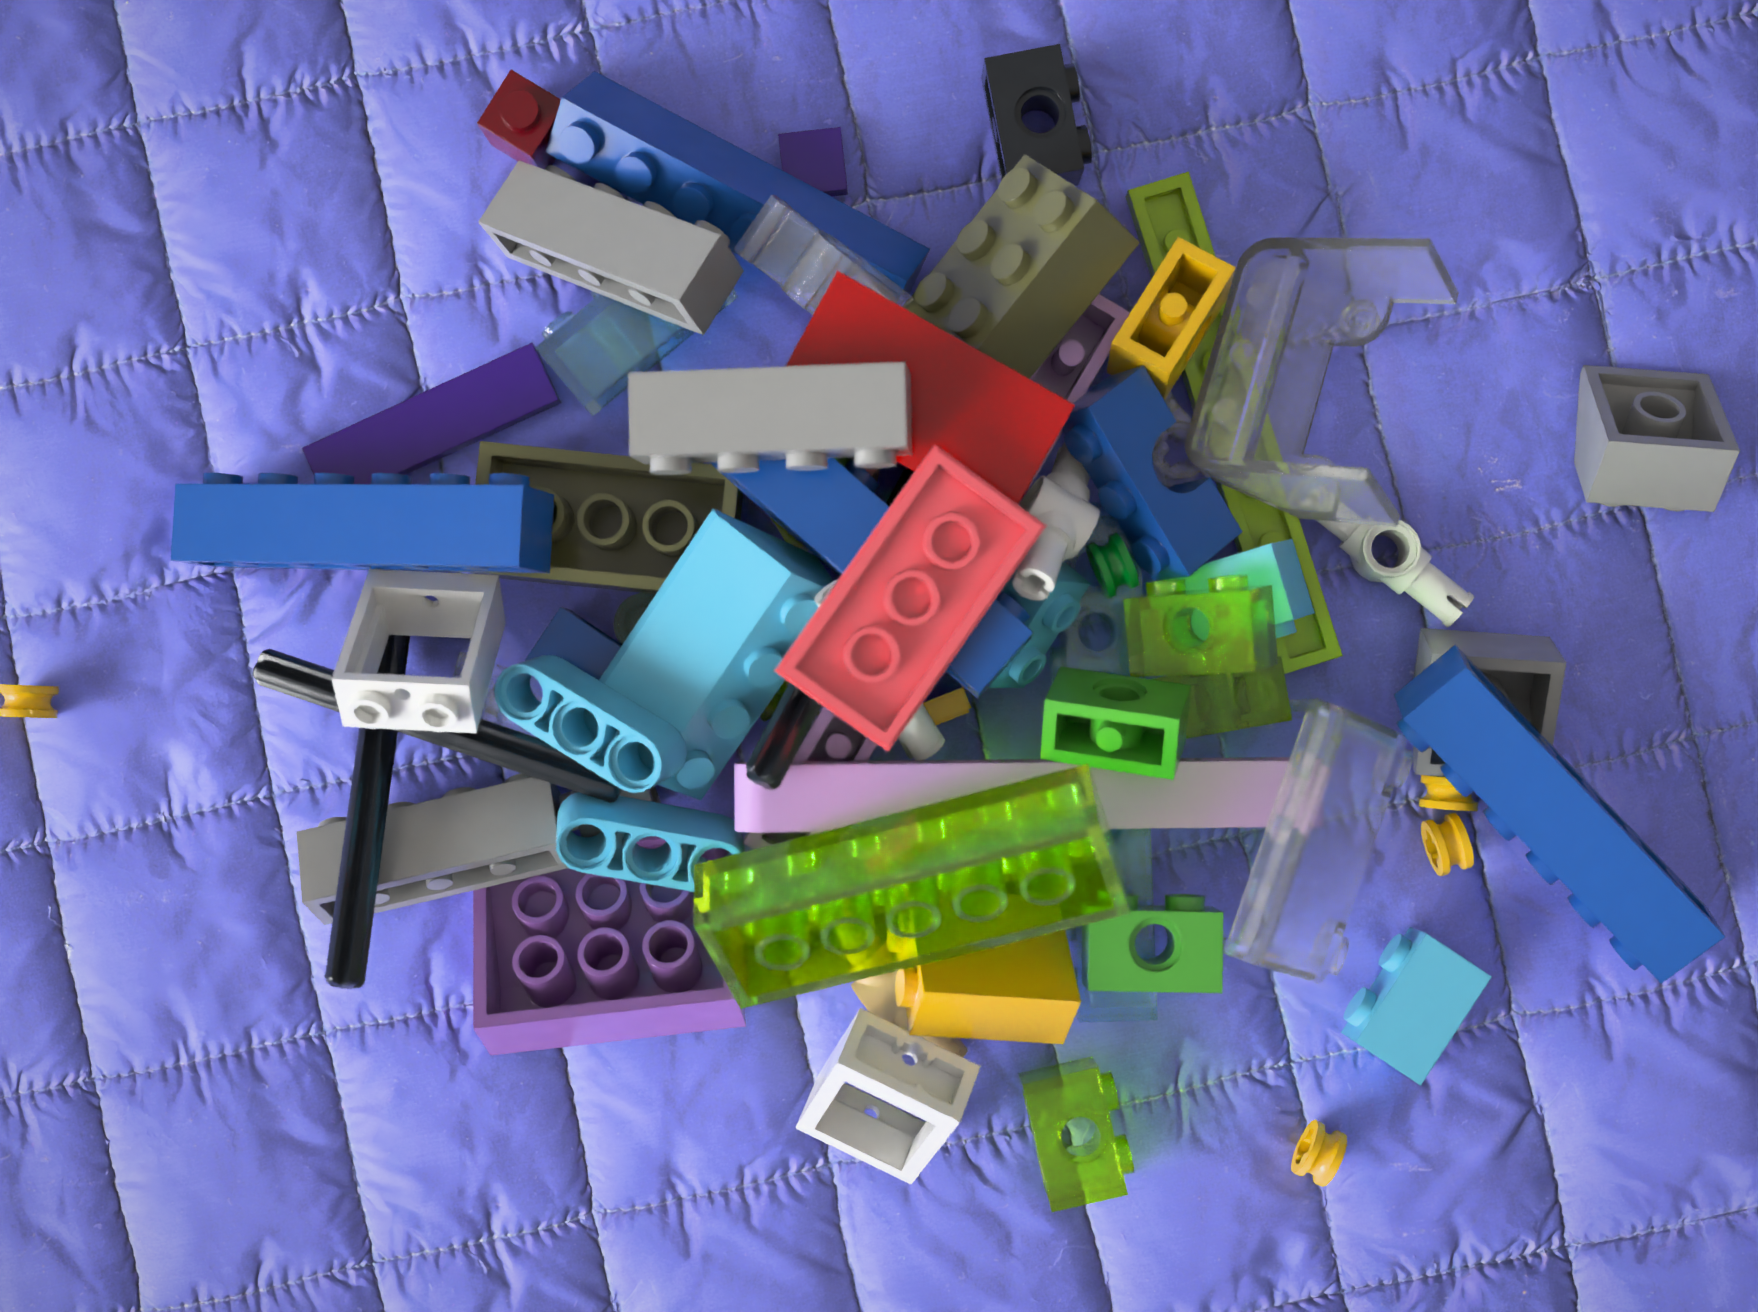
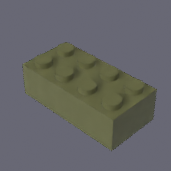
(1024, 268)
(611, 515)

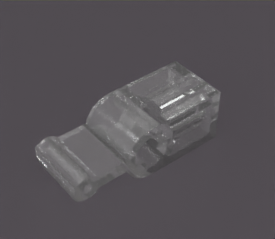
(807, 258)

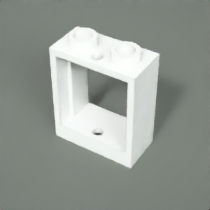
(397, 605)
(873, 1061)

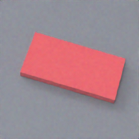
(910, 598)

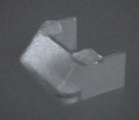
(1272, 357)
(1318, 842)

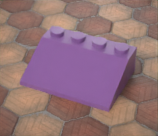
(591, 963)

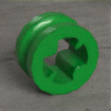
(1112, 565)

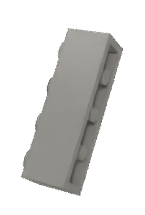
(613, 245)
(770, 416)
(442, 845)

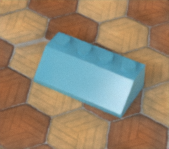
(713, 642)

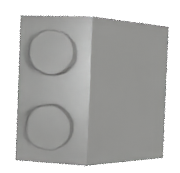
(1652, 439)
(1520, 666)

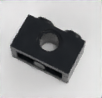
(1032, 82)

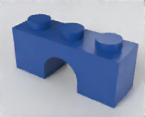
(1114, 440)

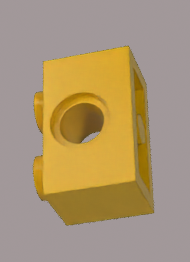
(1172, 315)

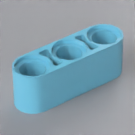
(562, 724)
(627, 821)

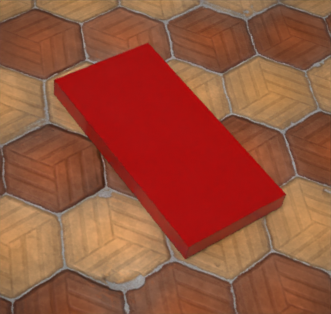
(959, 396)

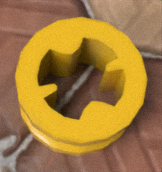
(28, 701)
(1444, 796)
(1447, 844)
(1319, 1153)

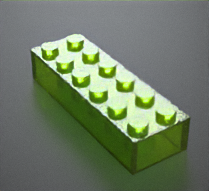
(910, 888)

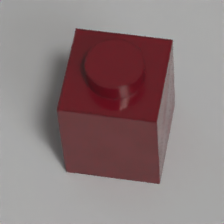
(521, 120)

